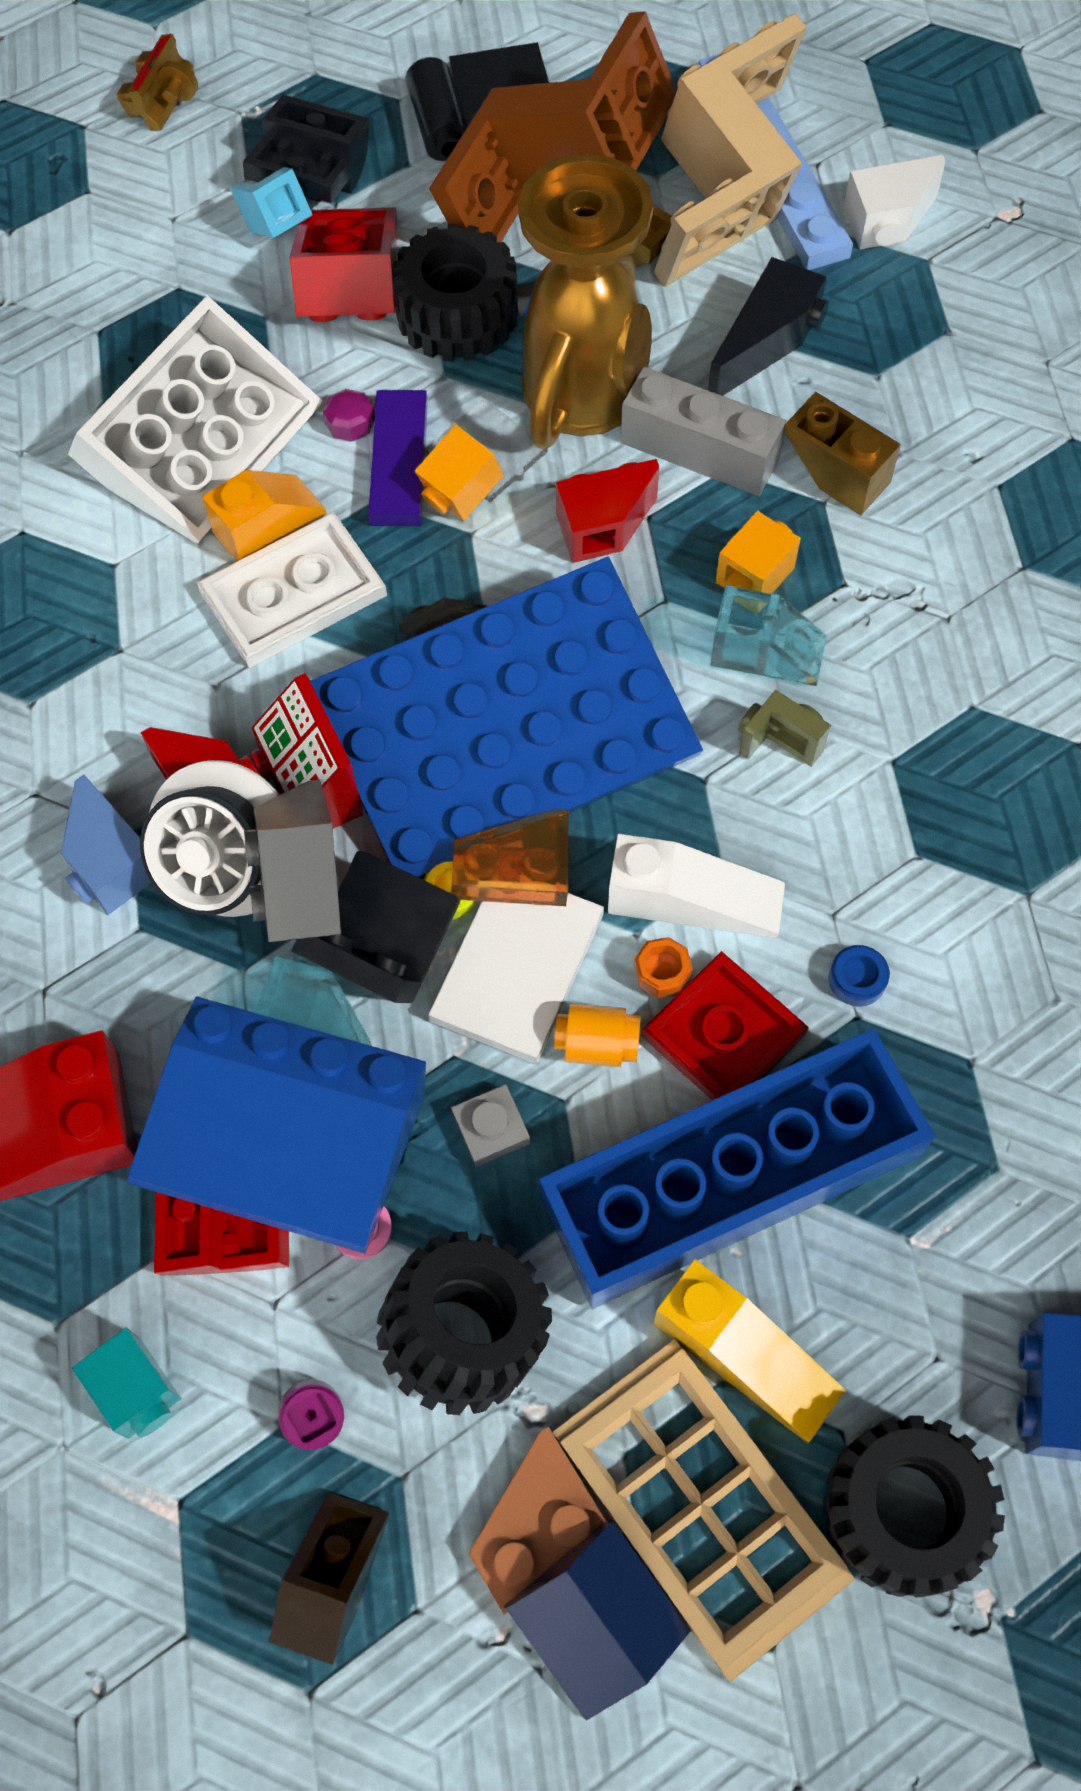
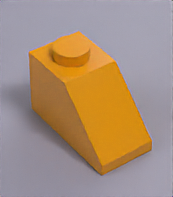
(259, 510)

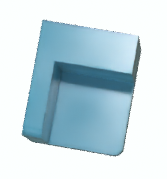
(272, 203)

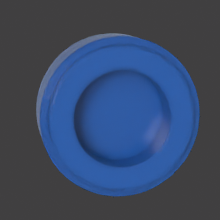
(859, 975)

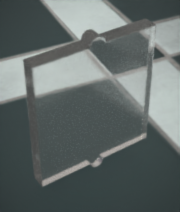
(501, 436)

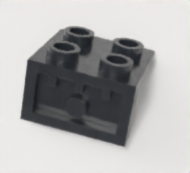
(387, 929)

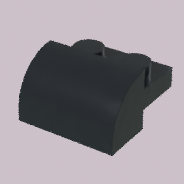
(316, 142)

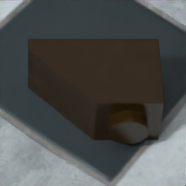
(327, 1578)

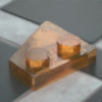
(515, 862)

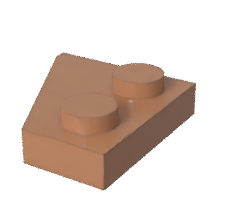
(535, 1521)

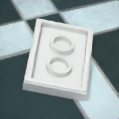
(291, 589)
(516, 973)

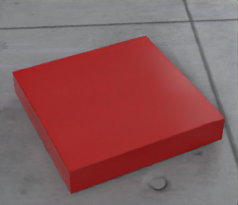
(724, 1029)

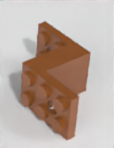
(534, 124)

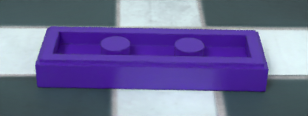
(396, 454)

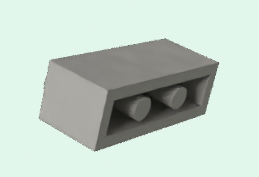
(702, 431)

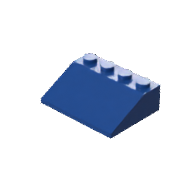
(279, 1124)

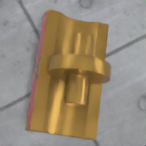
(159, 85)

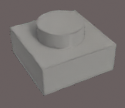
(490, 1125)

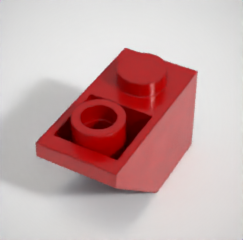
(605, 508)

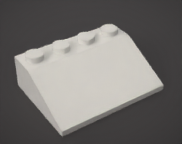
(193, 420)

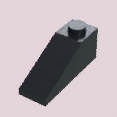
(769, 324)

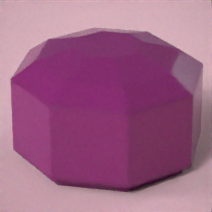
(348, 414)

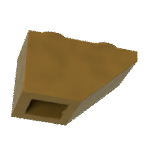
(842, 452)

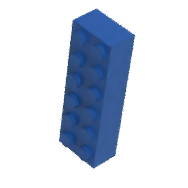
(733, 1167)

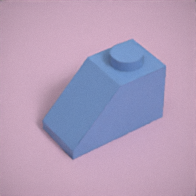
(101, 850)

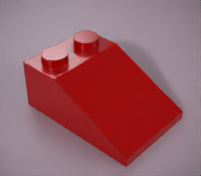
(345, 263)
(63, 1115)

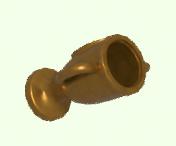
(584, 316)

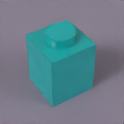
(127, 1385)

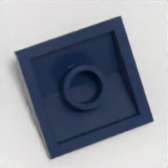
(599, 1621)

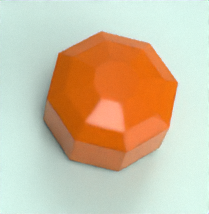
(662, 967)

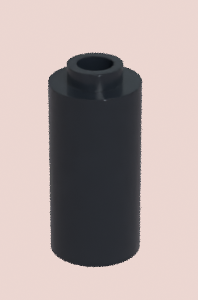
(435, 106)

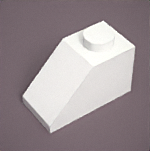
(891, 199)

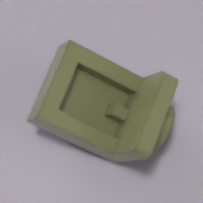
(787, 724)

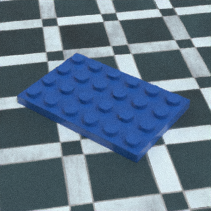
(506, 716)

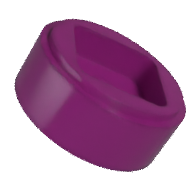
(311, 1414)

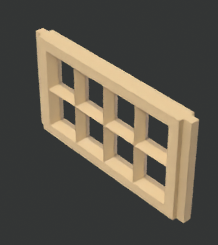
(780, 1610)

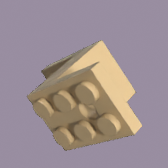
(729, 148)

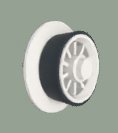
(197, 839)

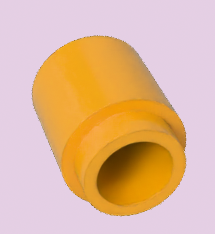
(597, 1035)

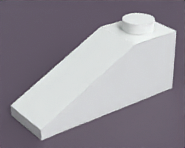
(691, 888)

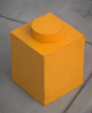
(458, 474)
(758, 555)

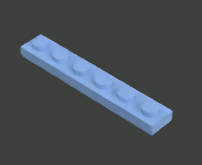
(806, 211)

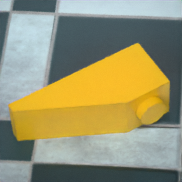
(748, 1350)

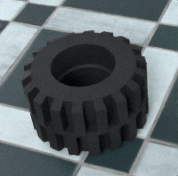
(455, 292)
(493, 1287)
(966, 1493)

